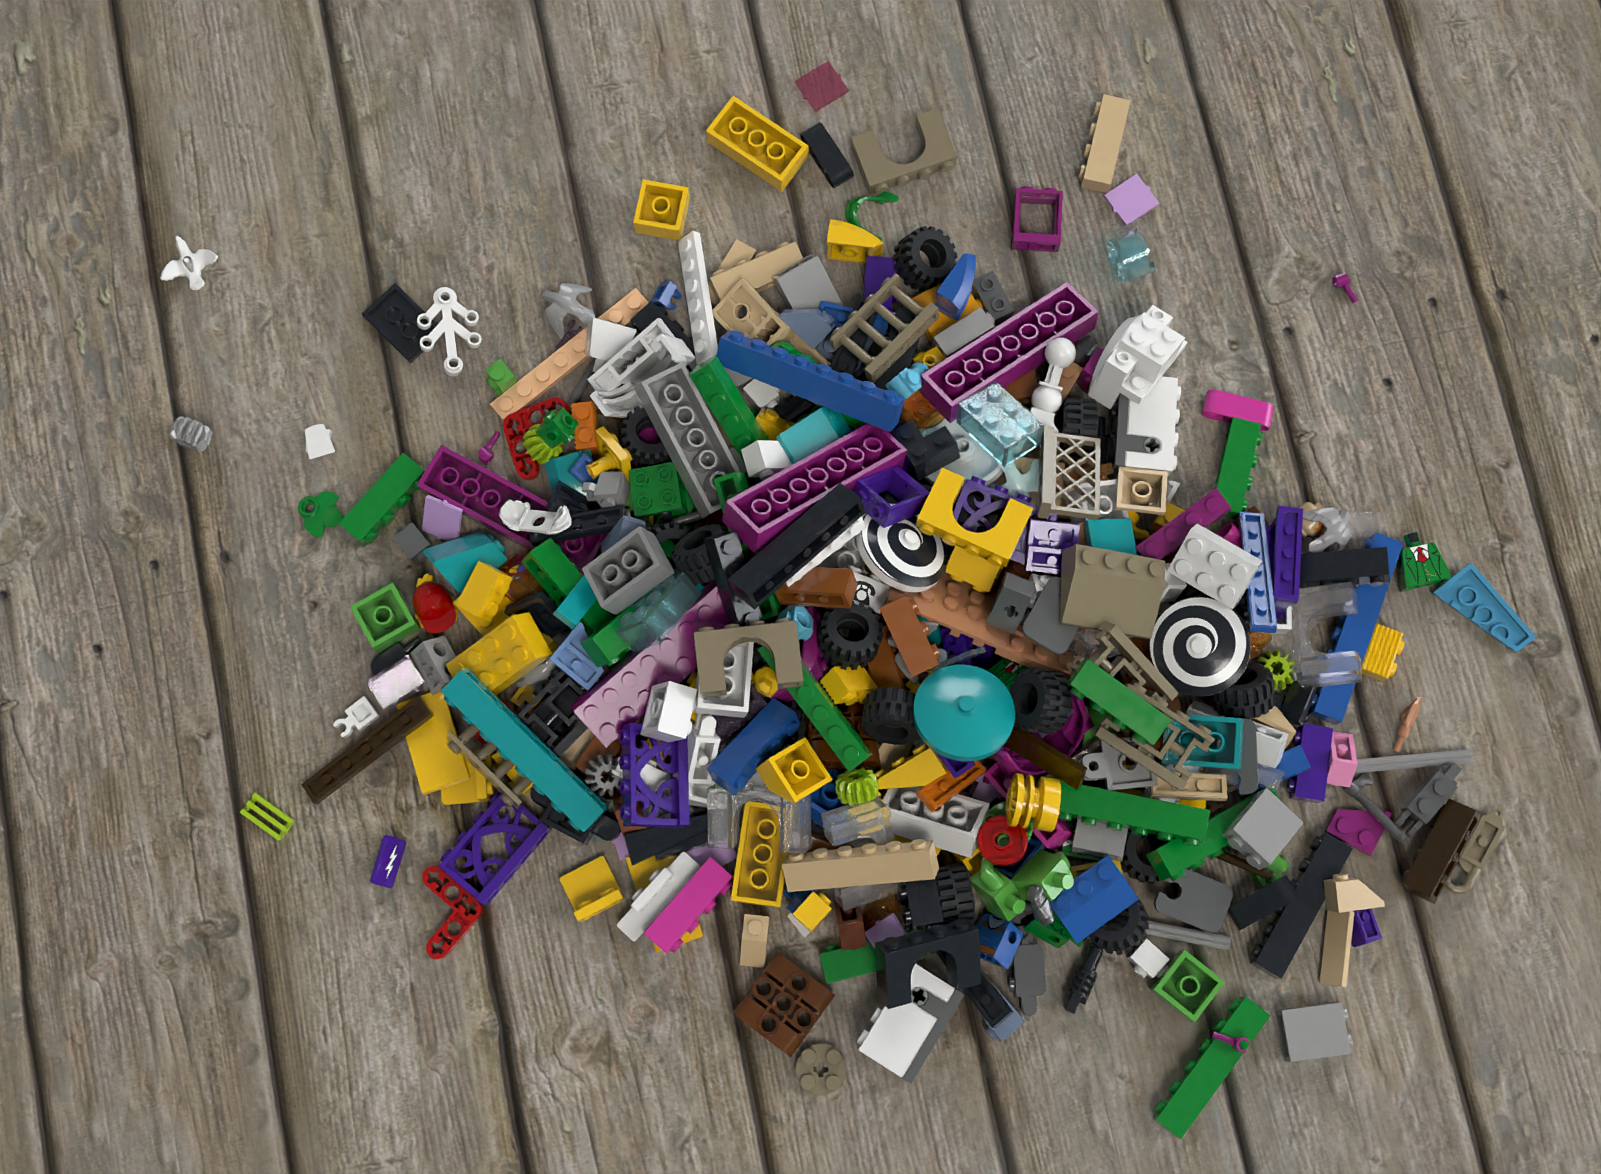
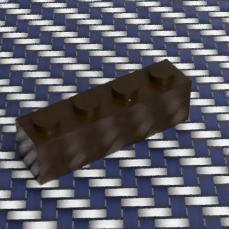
(1441, 850)

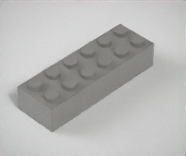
(688, 434)

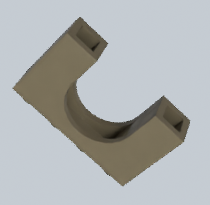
(881, 174)
(778, 638)

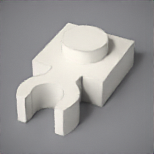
(359, 715)

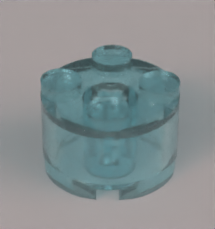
(1131, 256)

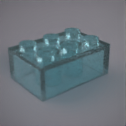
(999, 423)
(657, 612)

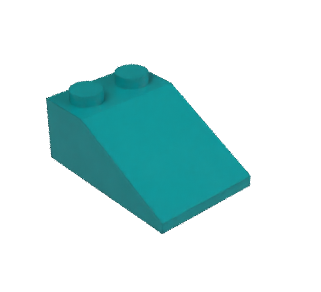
(813, 433)
(1222, 753)

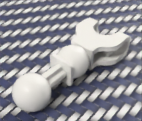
(1047, 397)

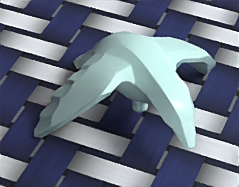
(1017, 482)

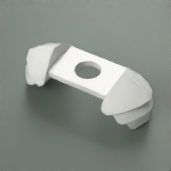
(520, 518)

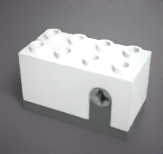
(1145, 432)
(907, 1033)

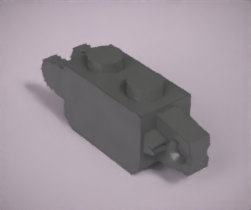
(1428, 798)
(1028, 973)

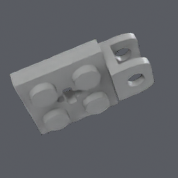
(1109, 767)

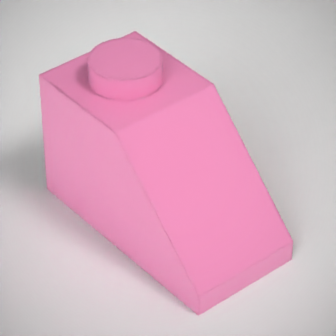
(1342, 760)

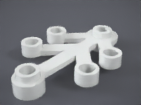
(448, 327)

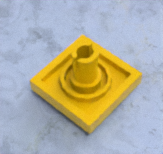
(611, 455)

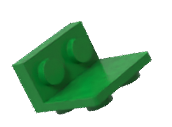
(657, 490)

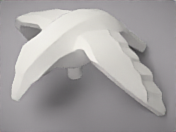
(188, 264)

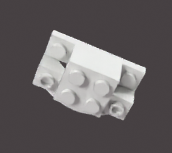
(1141, 345)
(640, 359)

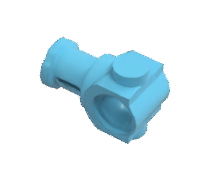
(908, 380)
(803, 620)

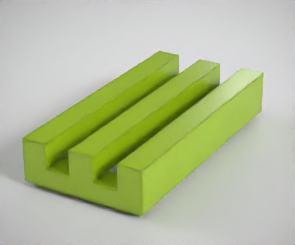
(251, 805)

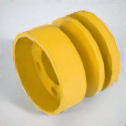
(1038, 802)

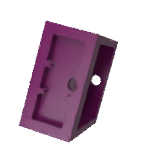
(1036, 241)

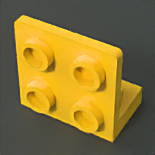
(592, 889)

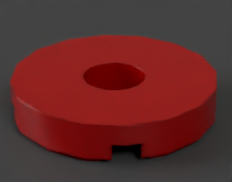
(1002, 855)

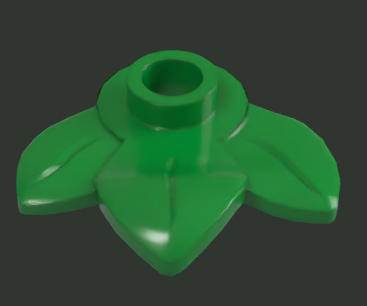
(323, 514)

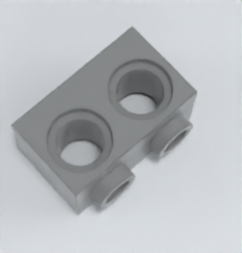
(431, 660)

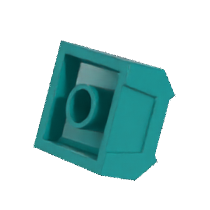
(558, 469)

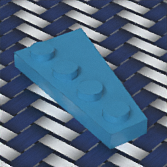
(1481, 604)

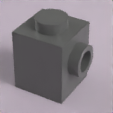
(412, 543)

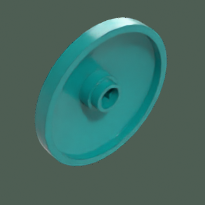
(963, 712)

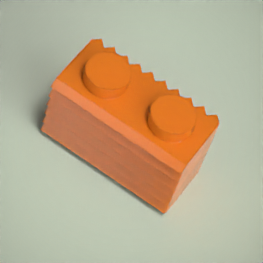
(585, 433)

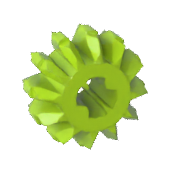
(538, 448)
(1284, 671)
(857, 786)

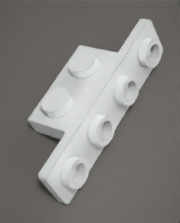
(656, 897)

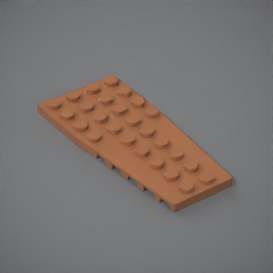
(966, 612)

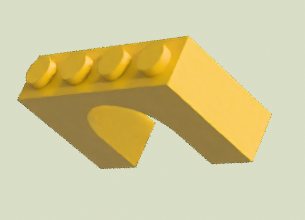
(994, 544)

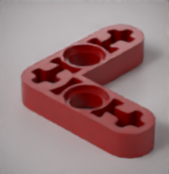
(523, 417)
(459, 914)

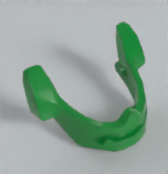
(853, 206)

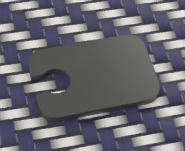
(1043, 621)
(1249, 762)
(1200, 901)

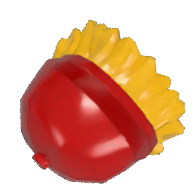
(434, 605)

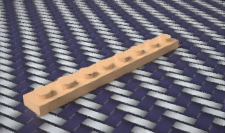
(563, 360)

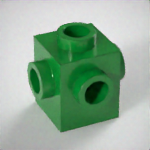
(557, 428)

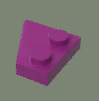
(1356, 829)

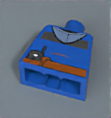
(998, 940)

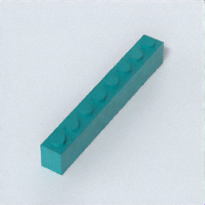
(524, 749)

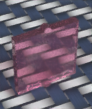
(821, 86)

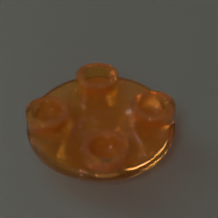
(879, 910)

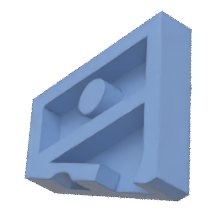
(575, 661)

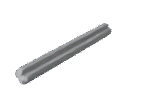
(1413, 761)
(1177, 933)

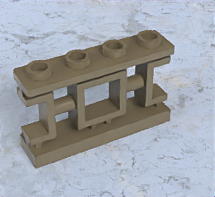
(1135, 664)
(1143, 753)

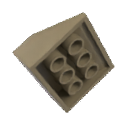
(1110, 588)

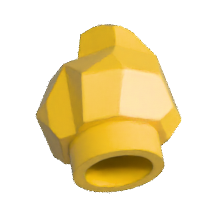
(765, 681)

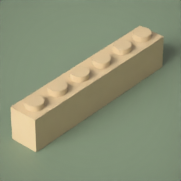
(861, 865)

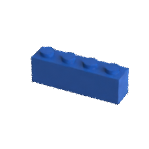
(753, 746)

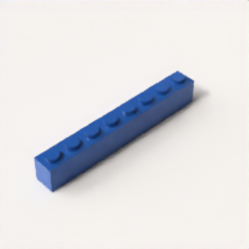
(810, 380)
(1355, 634)

